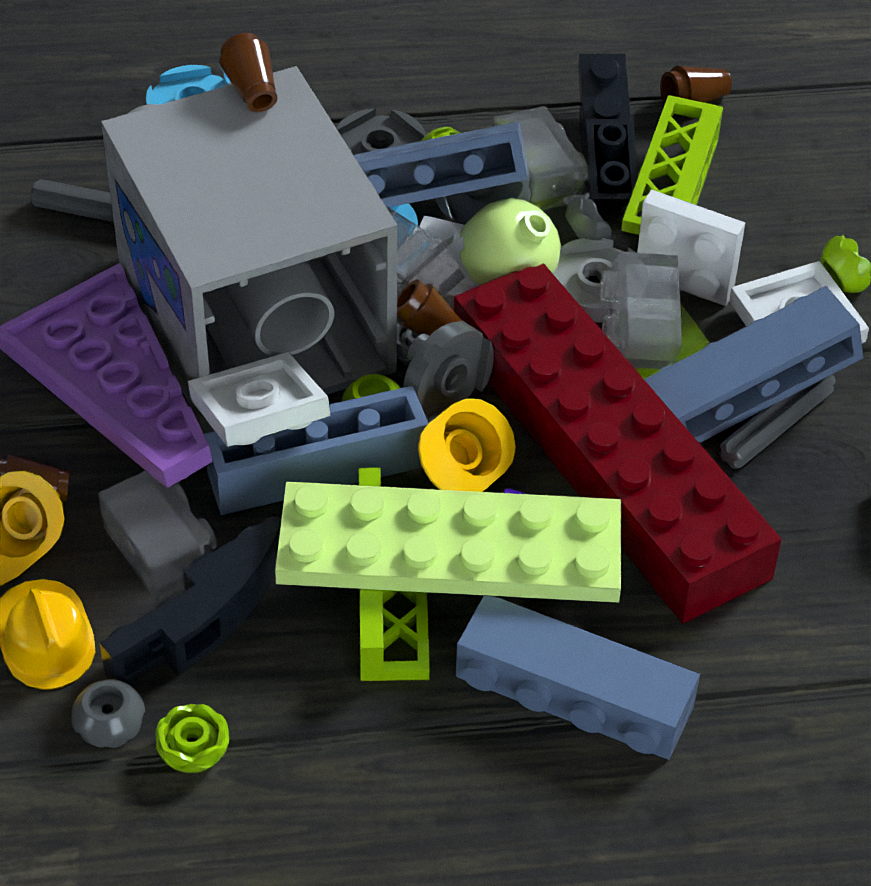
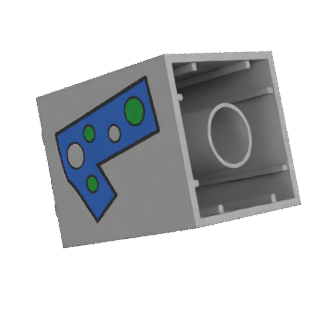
(253, 236)

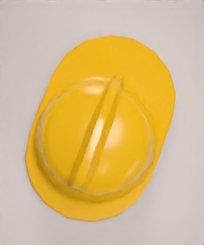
(467, 446)
(28, 521)
(45, 634)

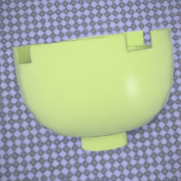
(508, 239)

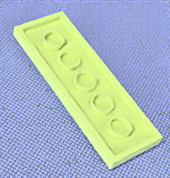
(450, 542)

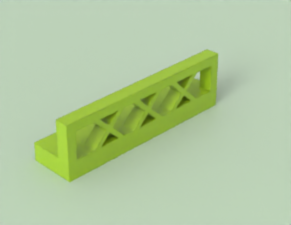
(693, 163)
(373, 617)

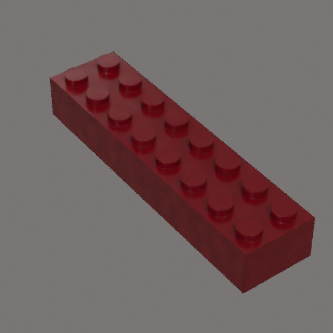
(620, 441)

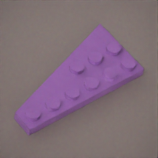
(110, 369)

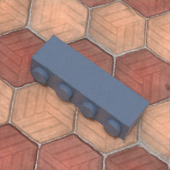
(447, 165)
(760, 364)
(359, 434)
(576, 676)

